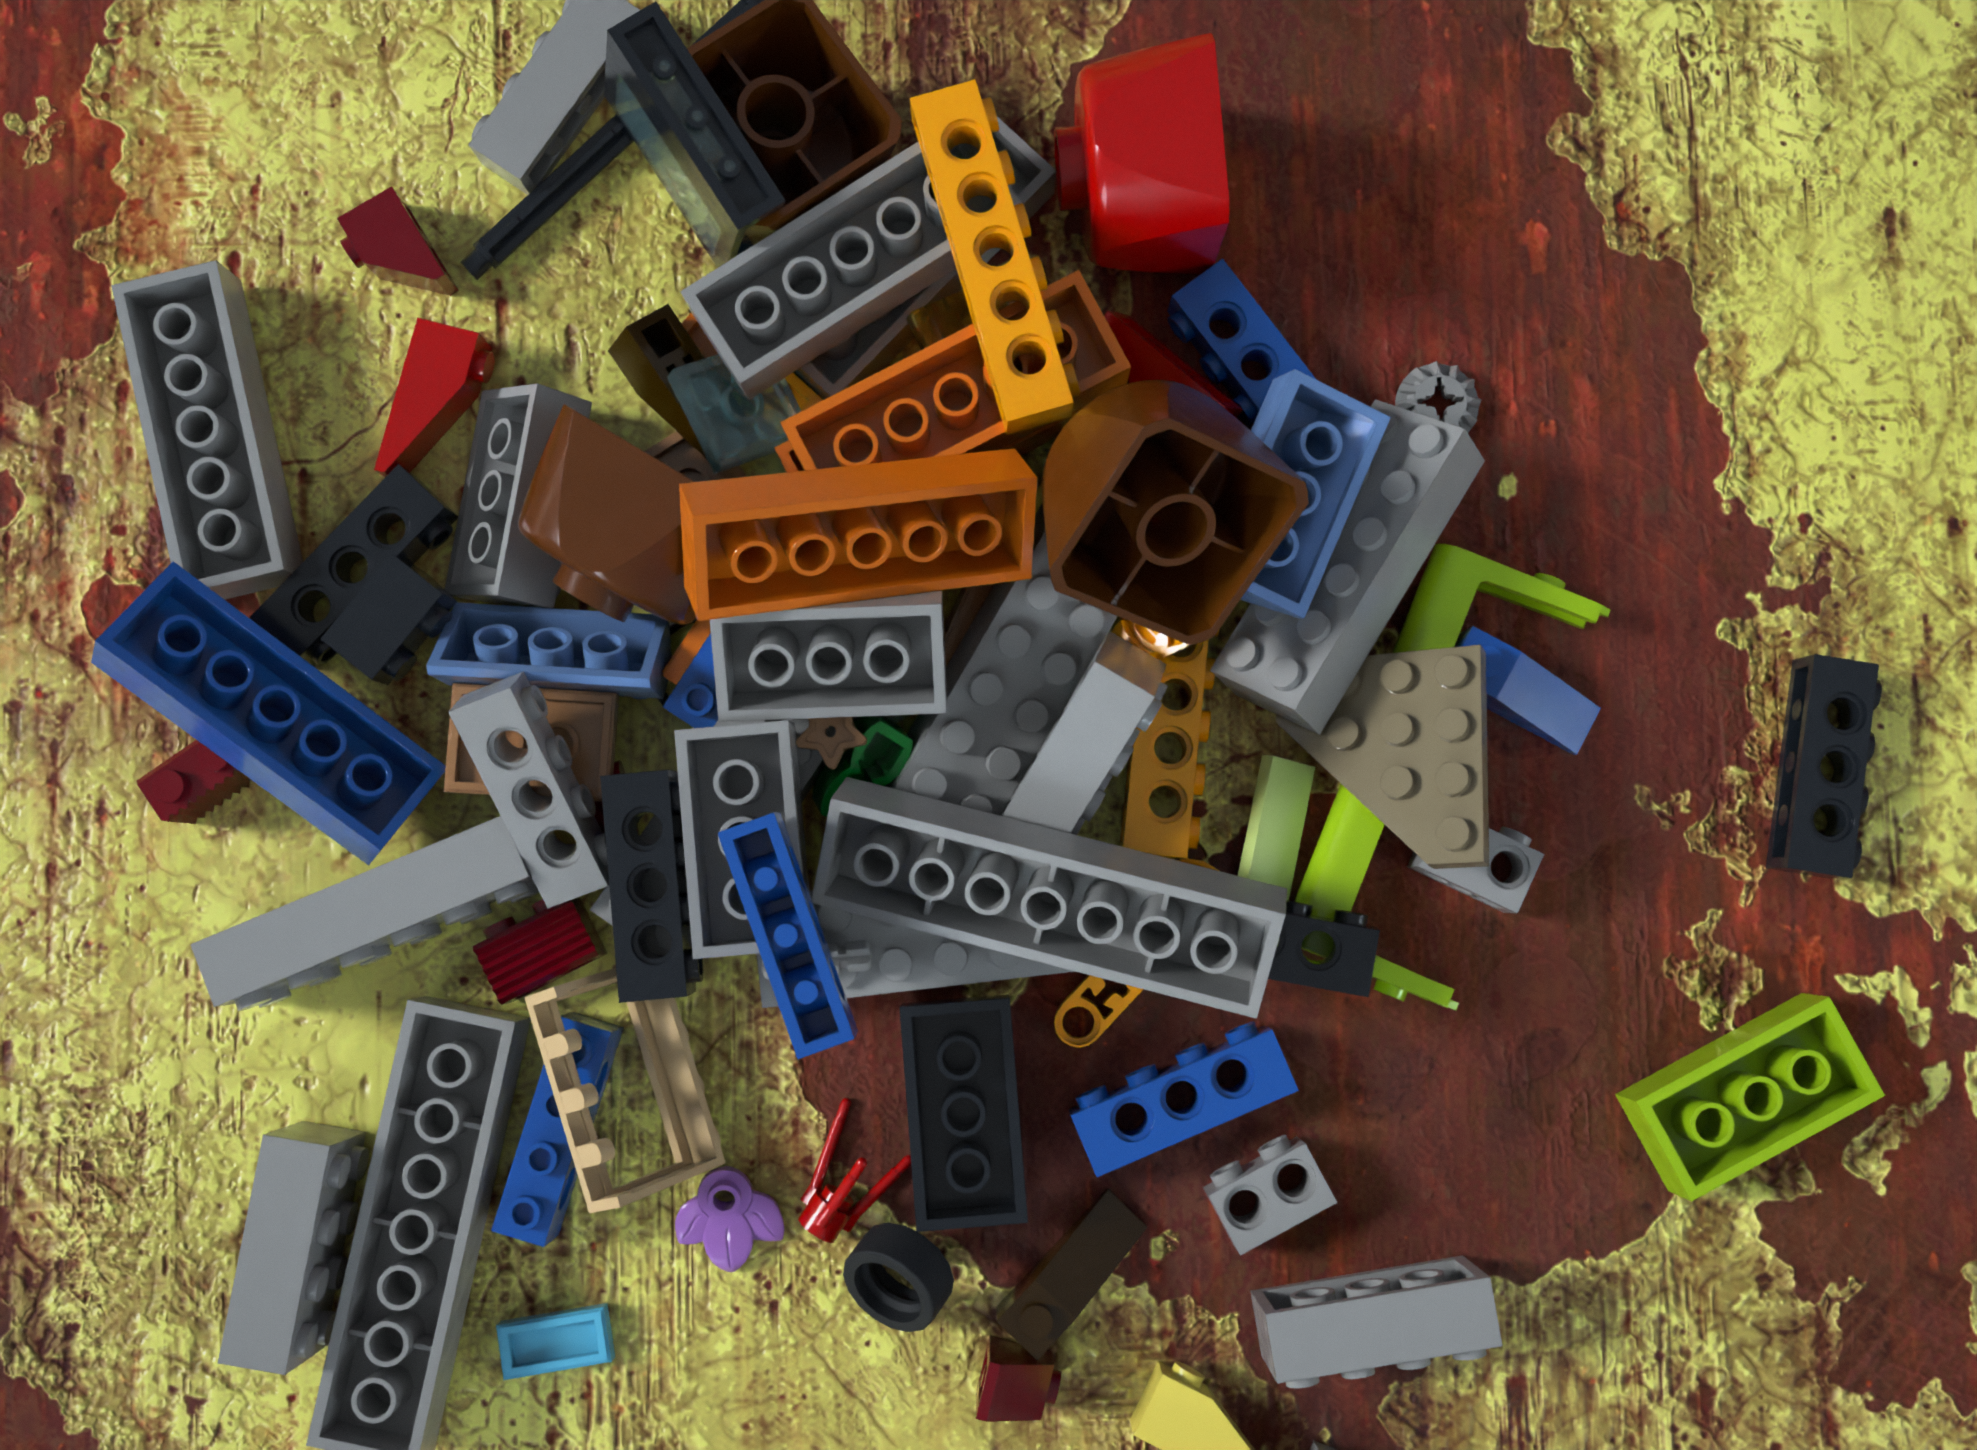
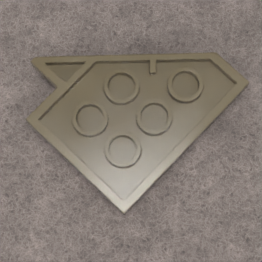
(1415, 750)

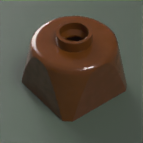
(798, 103)
(1163, 508)
(608, 521)

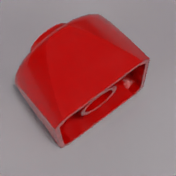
(1148, 159)

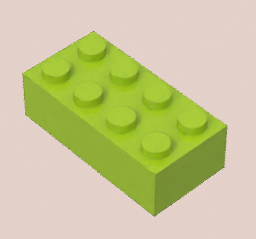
(1749, 1095)

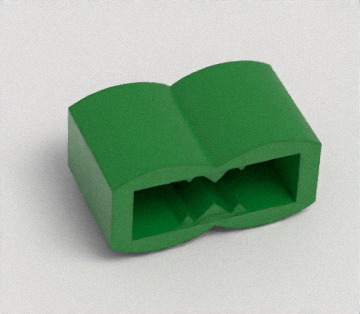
(876, 762)

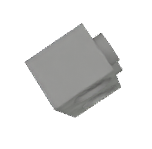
(1480, 882)
(1274, 1208)

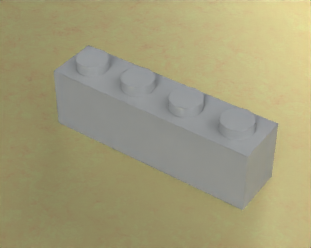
(551, 96)

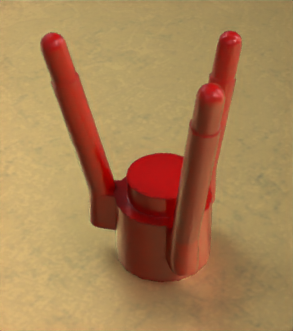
(829, 1209)

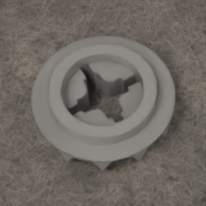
(1454, 385)

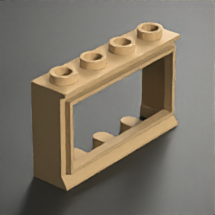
(673, 1079)

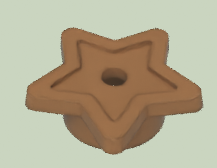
(831, 748)

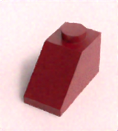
(393, 244)
(1015, 1383)

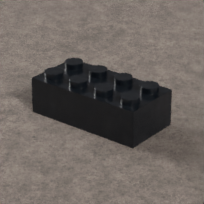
(963, 1113)

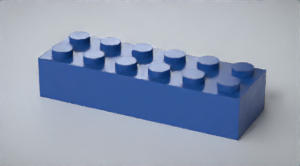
(267, 712)

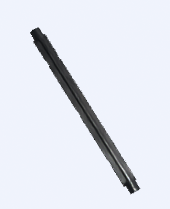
(562, 183)

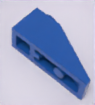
(1531, 694)

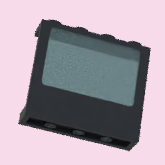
(686, 133)

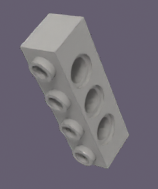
(556, 868)

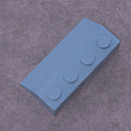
(1330, 447)
(553, 649)

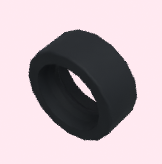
(911, 1257)

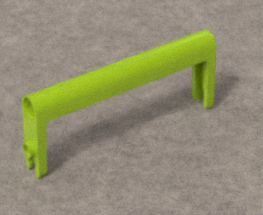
(1351, 828)

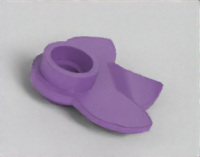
(731, 1225)

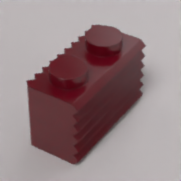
(190, 784)
(537, 949)

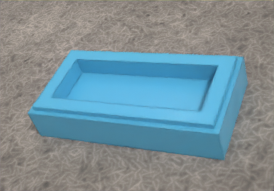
(555, 1341)

